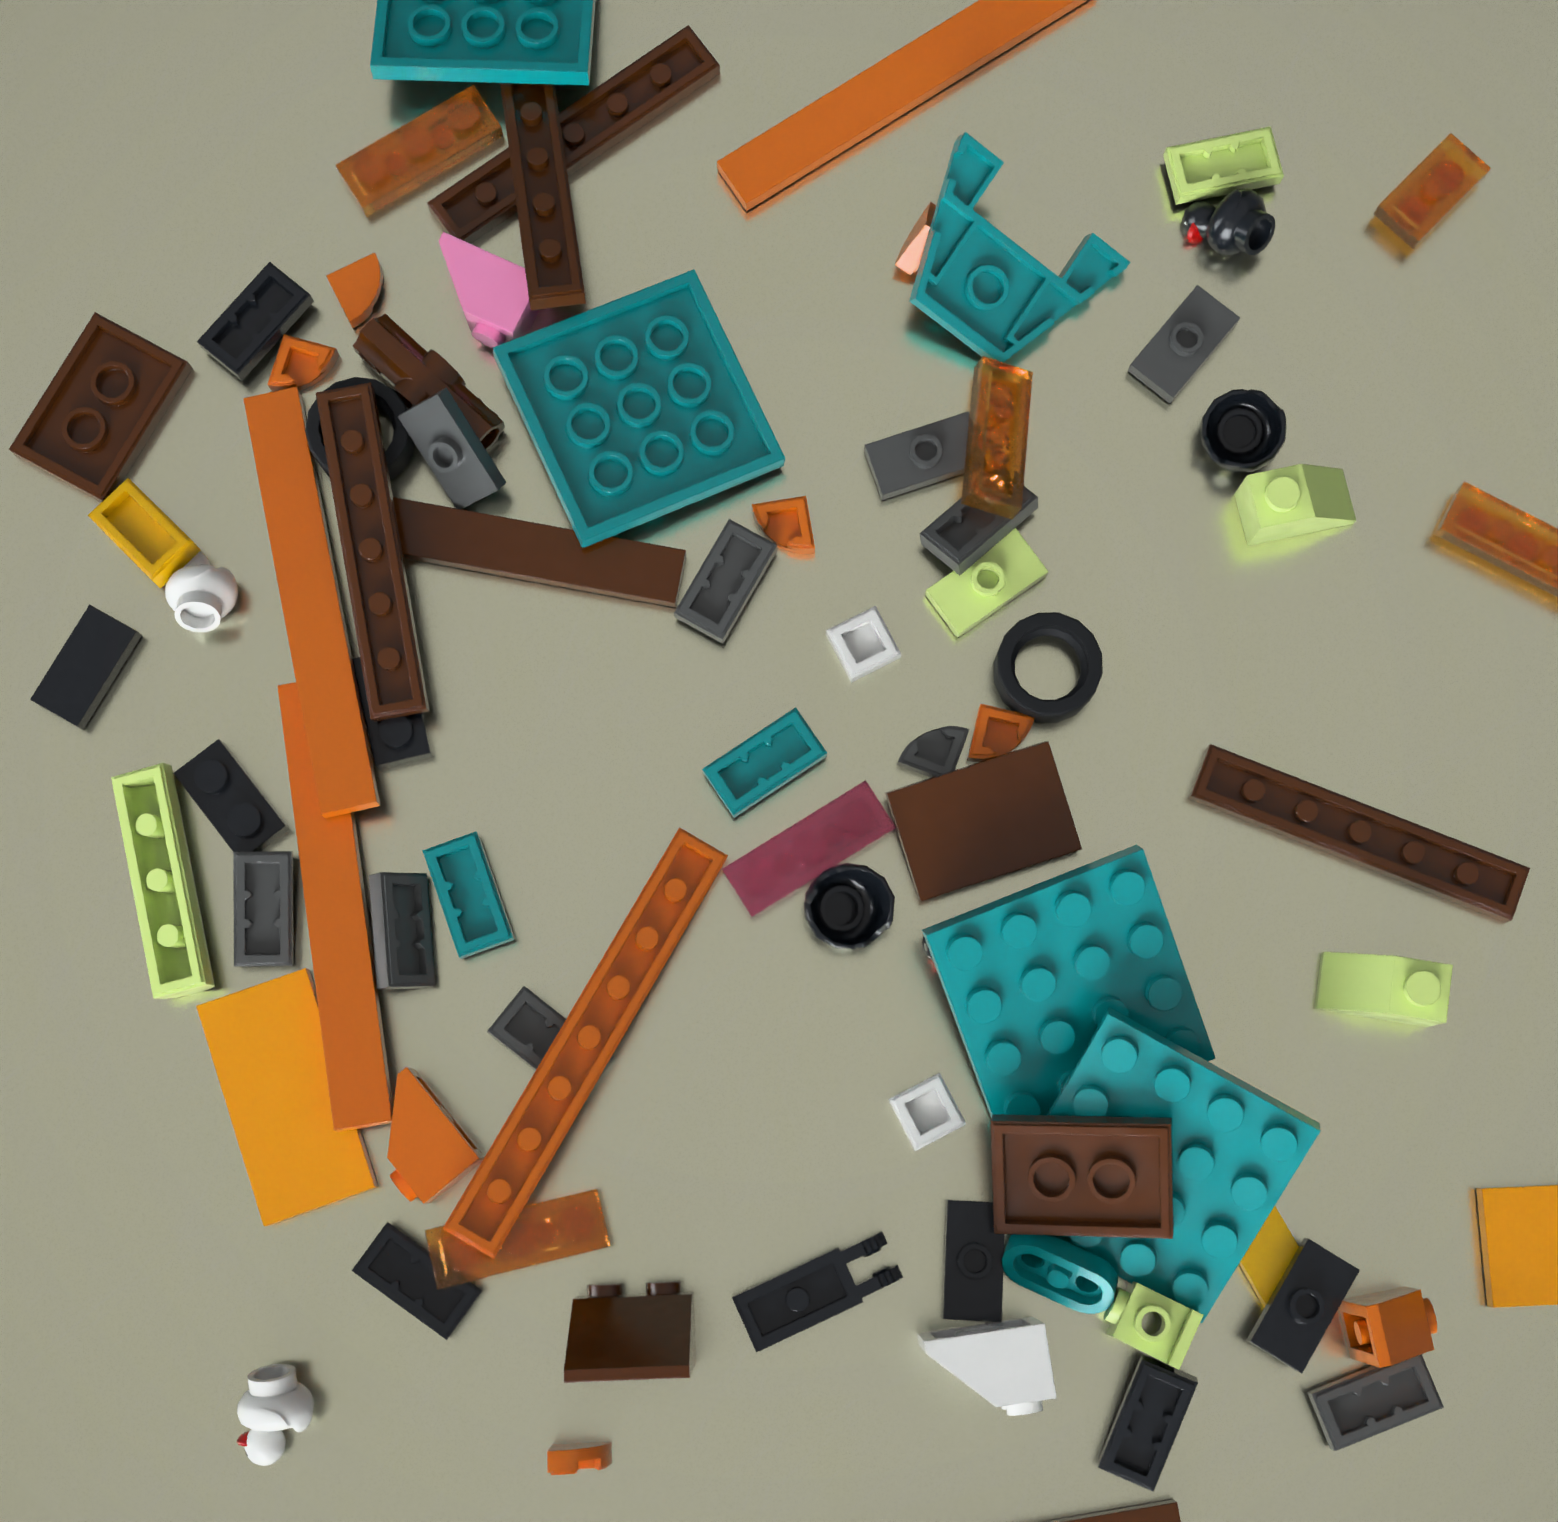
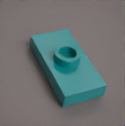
(764, 762)
(468, 895)

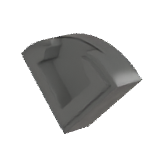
(934, 751)

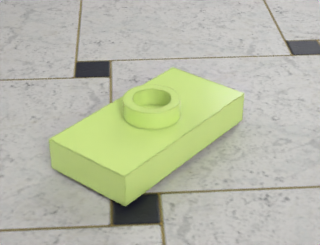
(1222, 165)
(986, 585)

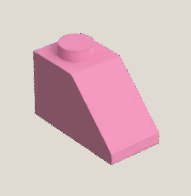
(489, 291)

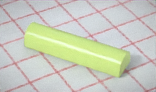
(162, 882)

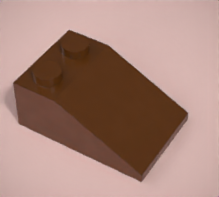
(631, 1334)

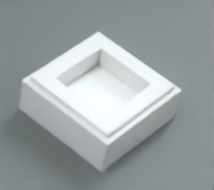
(863, 644)
(927, 1112)

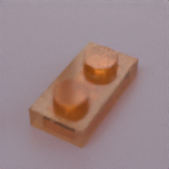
(1432, 190)

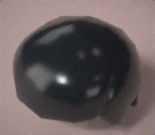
(1243, 430)
(849, 906)

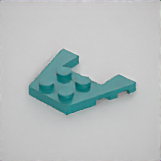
(983, 281)

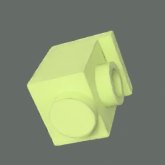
(1176, 1330)

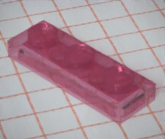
(808, 849)

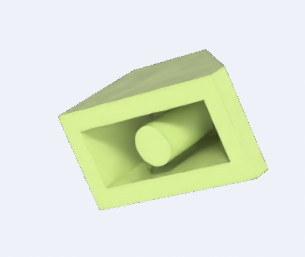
(1293, 502)
(1384, 987)

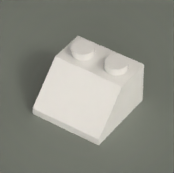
(998, 1360)

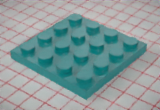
(484, 41)
(638, 408)
(1047, 965)
(1228, 1155)

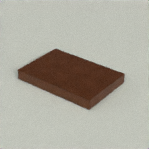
(101, 408)
(983, 820)
(1082, 1176)

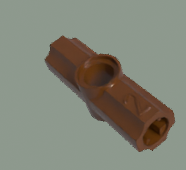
(421, 374)

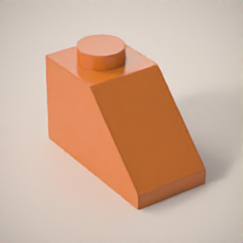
(426, 1142)
(1388, 1326)

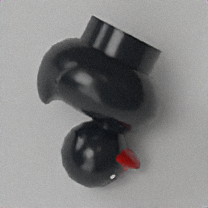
(1232, 227)

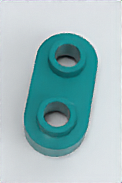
(1060, 1272)

